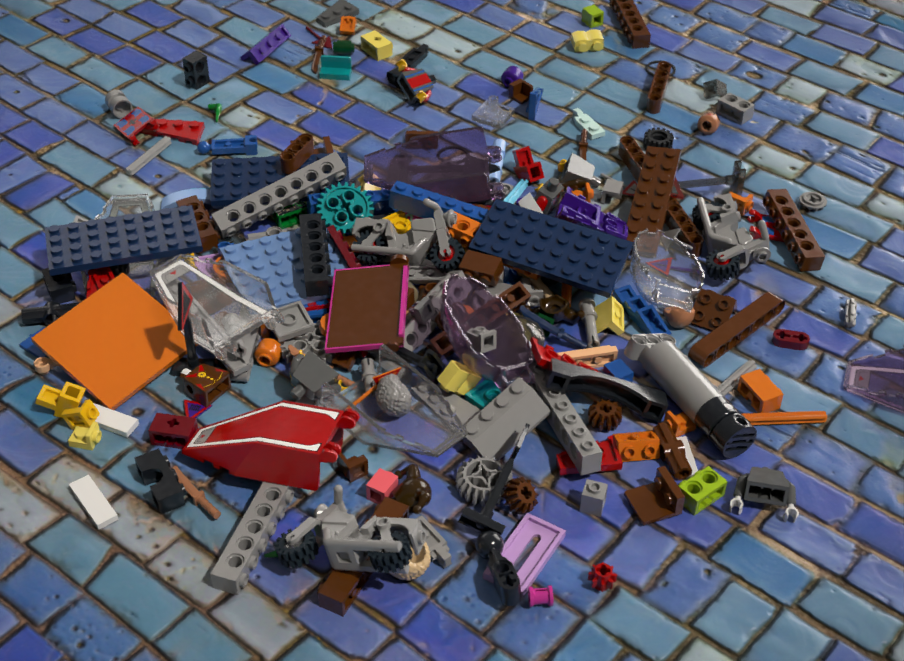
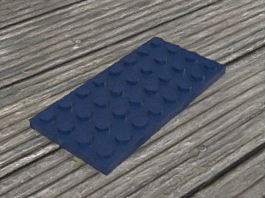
(243, 176)
(122, 240)
(552, 247)

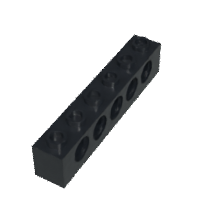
(315, 255)

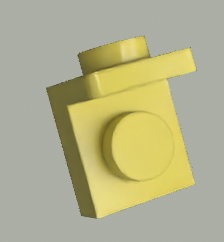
(85, 437)

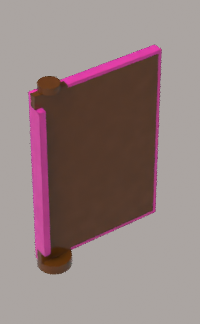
(368, 307)

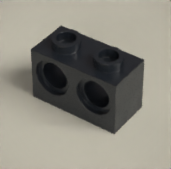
(196, 70)

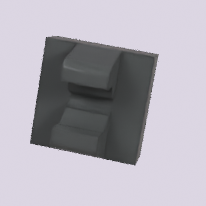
(423, 310)

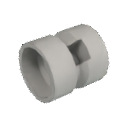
(118, 103)

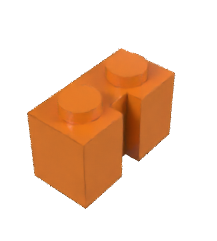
(761, 391)

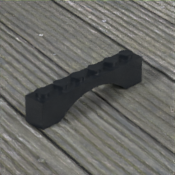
(573, 378)

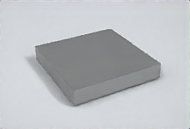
(296, 322)

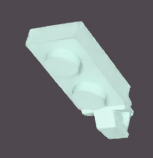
(584, 121)

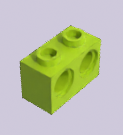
(702, 489)

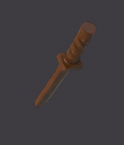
(318, 52)
(583, 144)

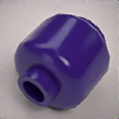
(511, 74)

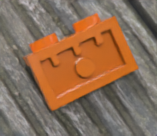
(638, 445)

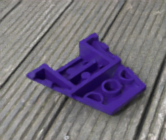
(580, 212)

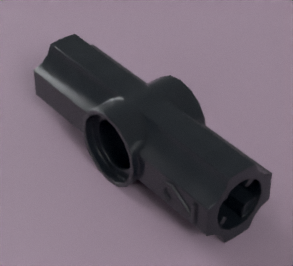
(45, 314)

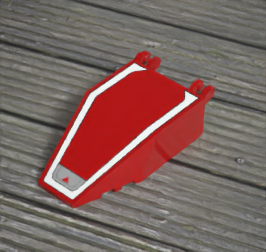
(275, 443)

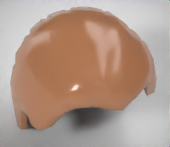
(679, 318)

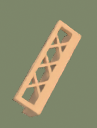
(595, 356)

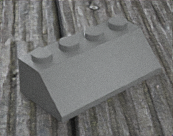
(502, 421)

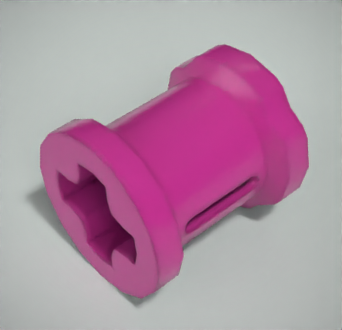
(540, 596)

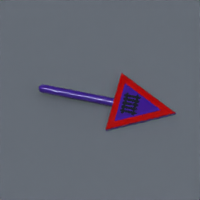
(194, 409)

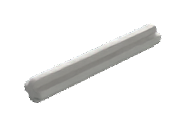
(148, 156)

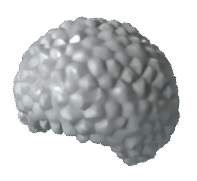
(393, 396)

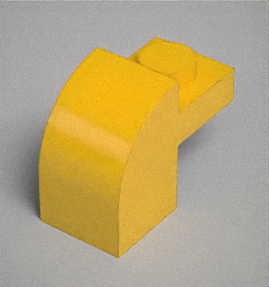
(60, 400)

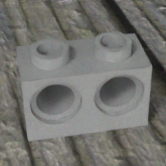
(735, 108)

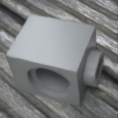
(593, 497)

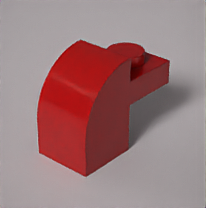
(525, 166)

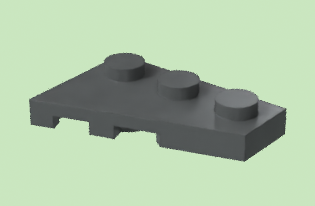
(333, 13)

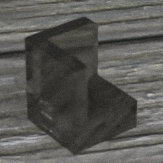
(714, 88)

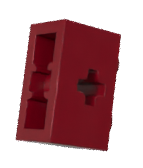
(172, 430)

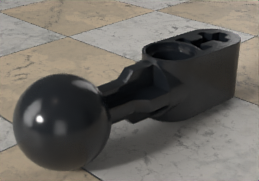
(506, 581)

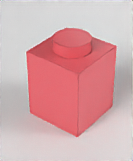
(381, 486)

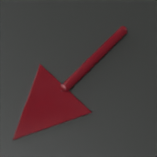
(328, 41)

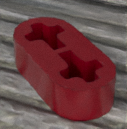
(790, 339)

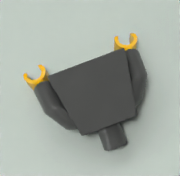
(309, 374)

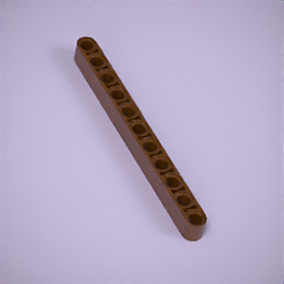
(676, 216)

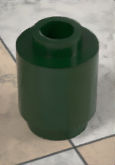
(343, 47)

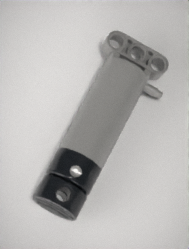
(692, 392)

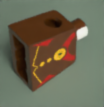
(205, 383)

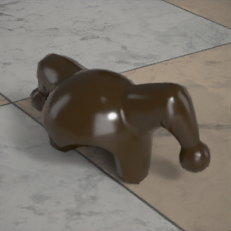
(557, 309)
(413, 490)

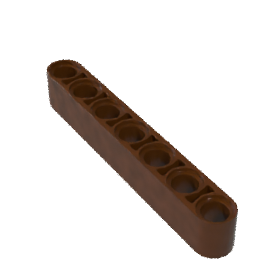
(736, 329)

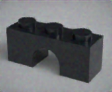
(167, 492)

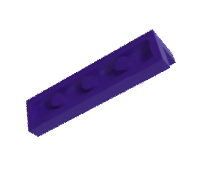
(267, 44)

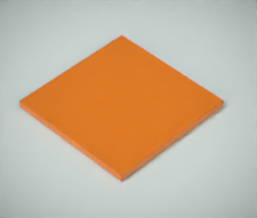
(114, 341)

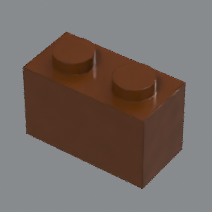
(482, 267)

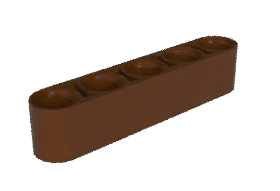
(658, 87)

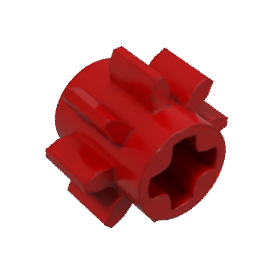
(602, 576)

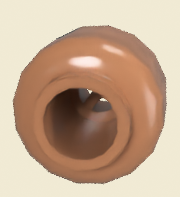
(708, 123)

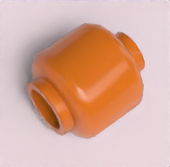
(268, 352)

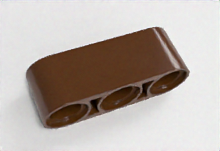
(296, 153)

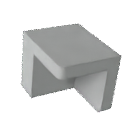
(612, 189)

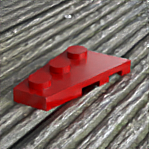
(610, 458)

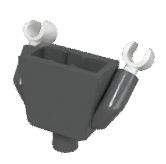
(766, 487)

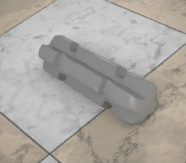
(850, 313)

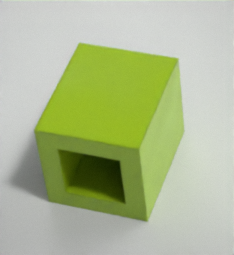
(592, 16)

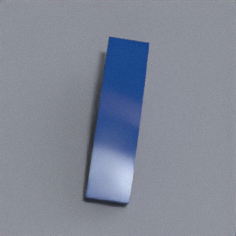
(638, 310)

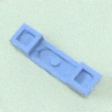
(202, 194)

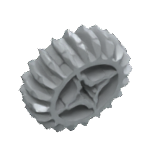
(477, 479)

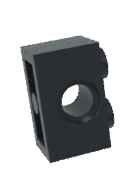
(60, 286)

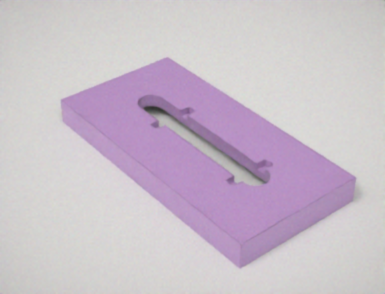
(527, 529)

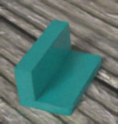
(335, 67)

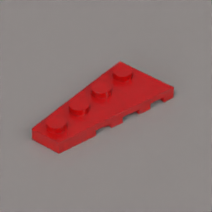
(177, 129)

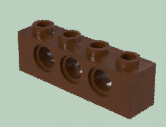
(208, 236)

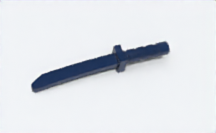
(559, 333)

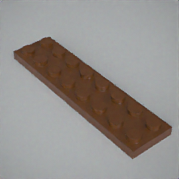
(653, 191)

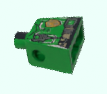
(290, 215)

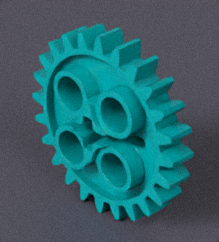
(359, 202)

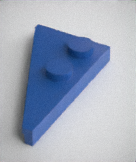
(534, 101)

